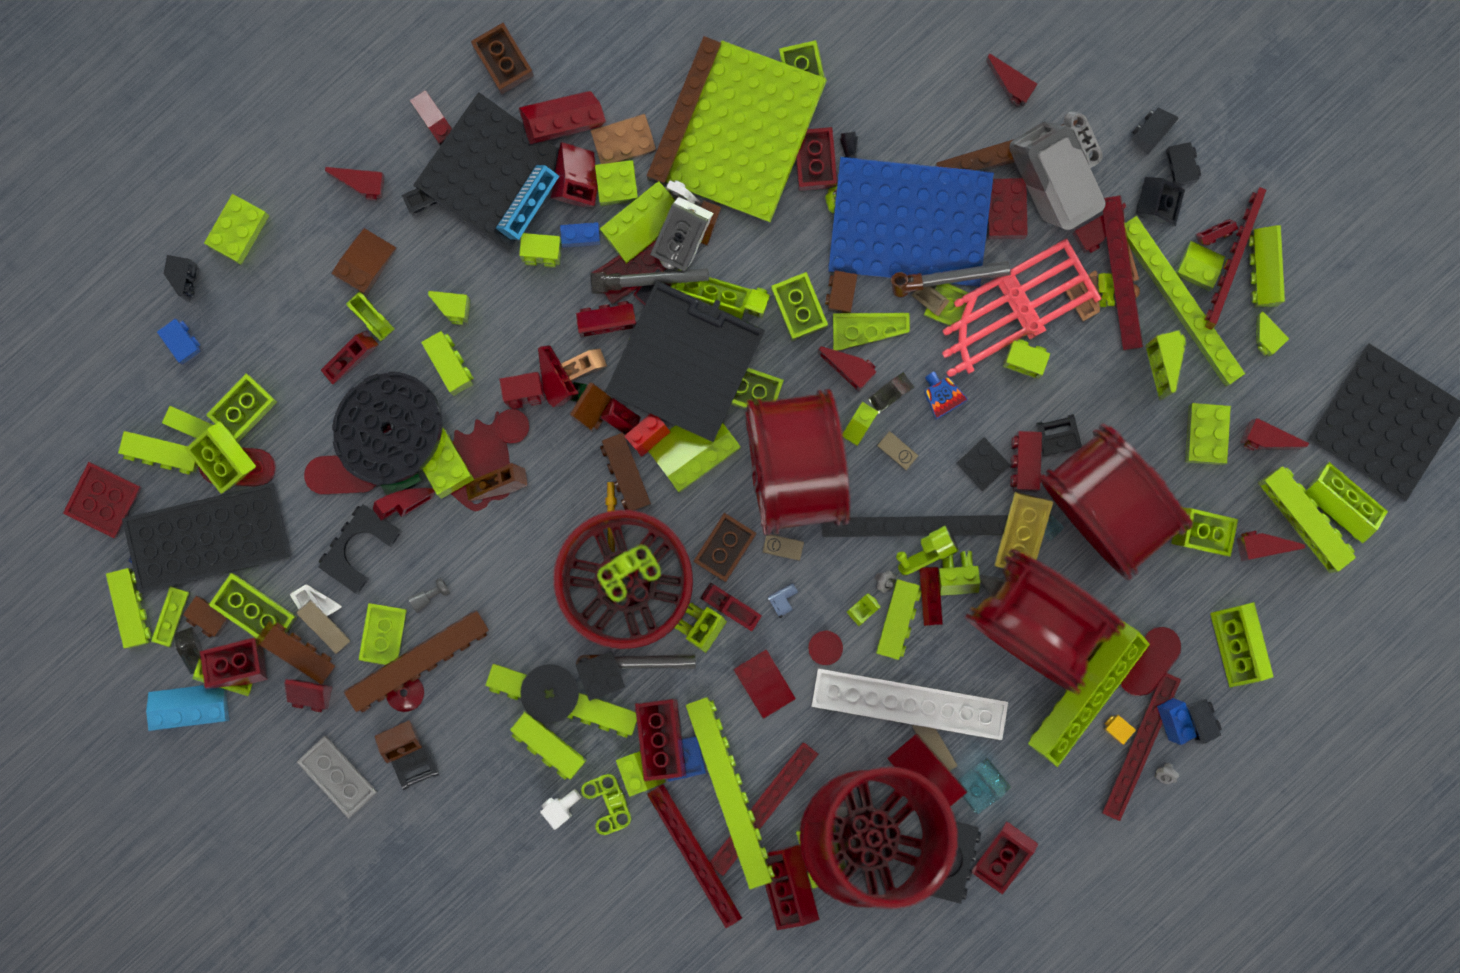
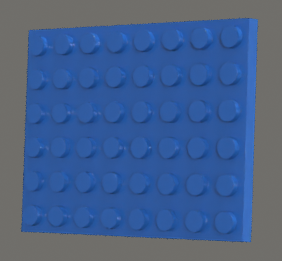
(909, 218)

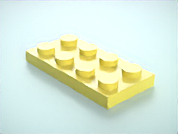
(1024, 526)

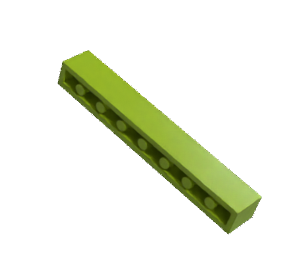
(594, 711)

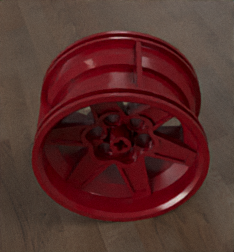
(1045, 621)

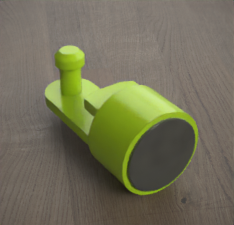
(935, 547)

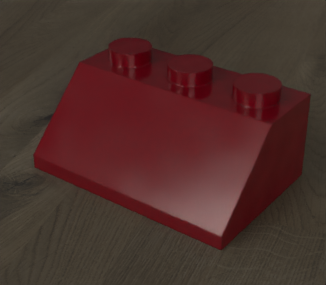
(606, 319)

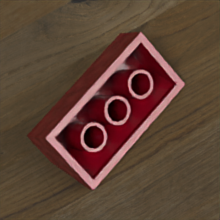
(562, 117)
(660, 740)
(790, 890)

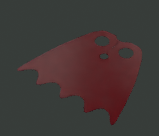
(482, 454)

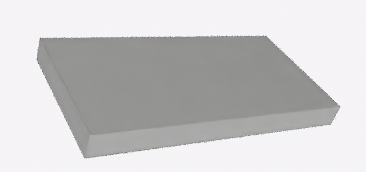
(337, 777)

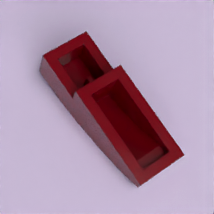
(402, 502)
(730, 606)

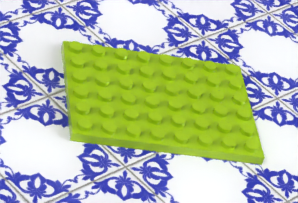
(746, 131)

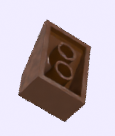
(364, 261)
(590, 407)

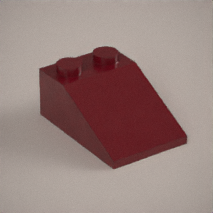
(851, 368)
(1265, 436)
(1260, 545)
(234, 664)
(764, 684)
(309, 694)
(1004, 857)

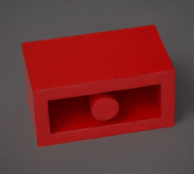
(647, 434)

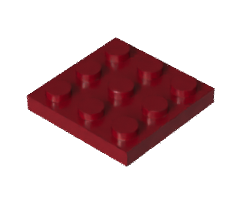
(102, 500)

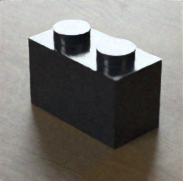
(1183, 164)

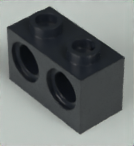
(417, 201)

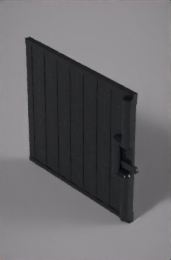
(685, 361)

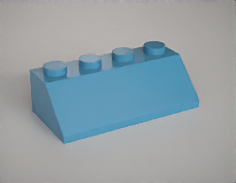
(186, 707)

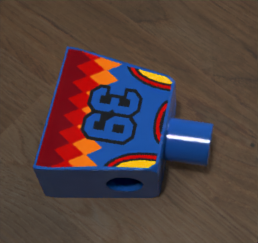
(942, 395)

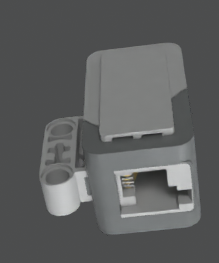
(1058, 170)

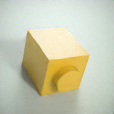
(1118, 728)

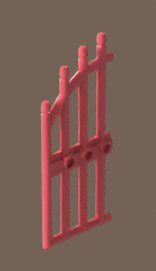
(1020, 304)

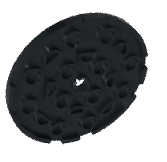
(393, 455)

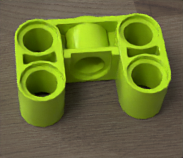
(624, 565)
(614, 801)

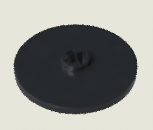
(534, 694)

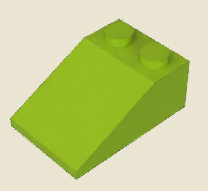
(1209, 533)

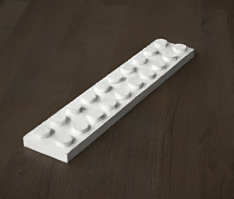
(909, 704)

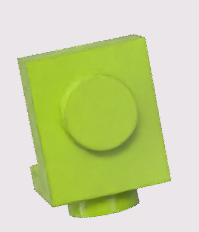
(863, 609)

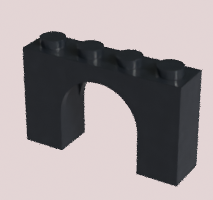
(336, 562)
(953, 887)

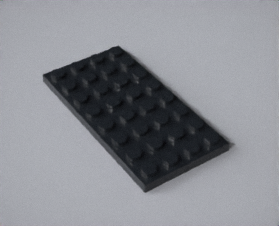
(206, 538)

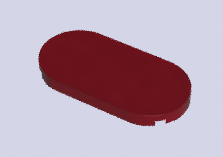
(261, 474)
(328, 476)
(1154, 662)

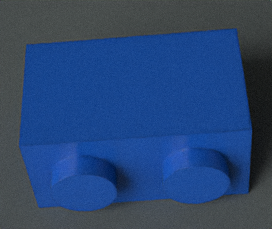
(580, 235)
(179, 341)
(1176, 721)

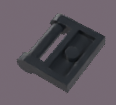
(1060, 441)
(413, 761)

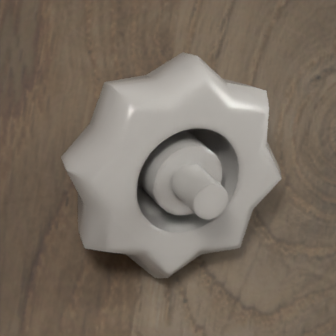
(885, 581)
(1166, 774)

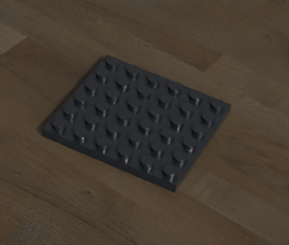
(484, 167)
(1386, 422)

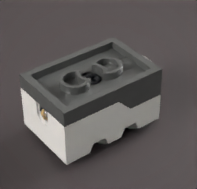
(681, 234)

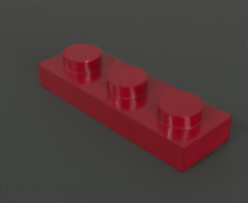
(931, 596)

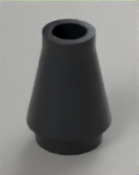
(849, 144)

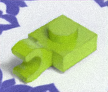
(1106, 286)

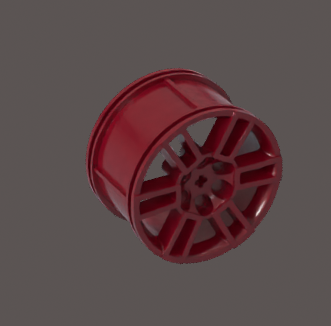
(798, 461)
(1116, 501)
(567, 560)
(936, 846)

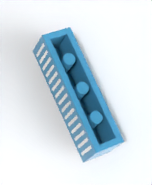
(527, 202)

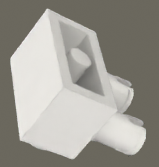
(557, 810)

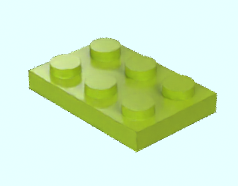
(382, 634)

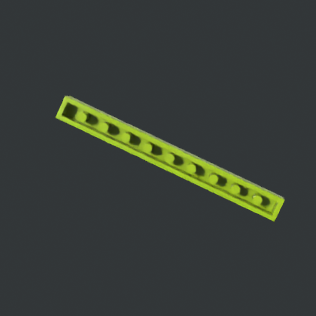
(1182, 302)
(729, 793)

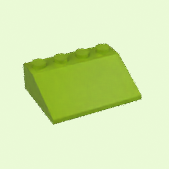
(1165, 359)
(689, 457)

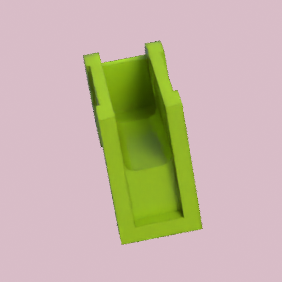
(368, 314)

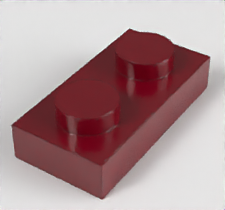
(1220, 230)

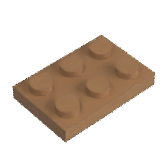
(623, 140)

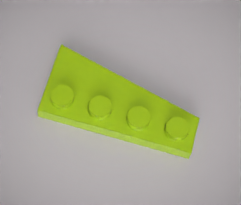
(864, 328)

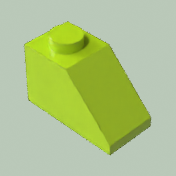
(757, 302)
(1268, 335)
(859, 423)

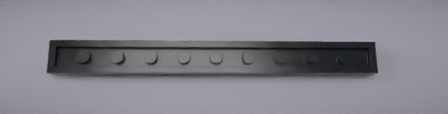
(916, 526)

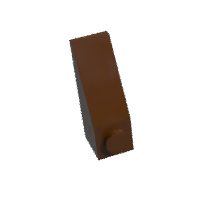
(498, 482)

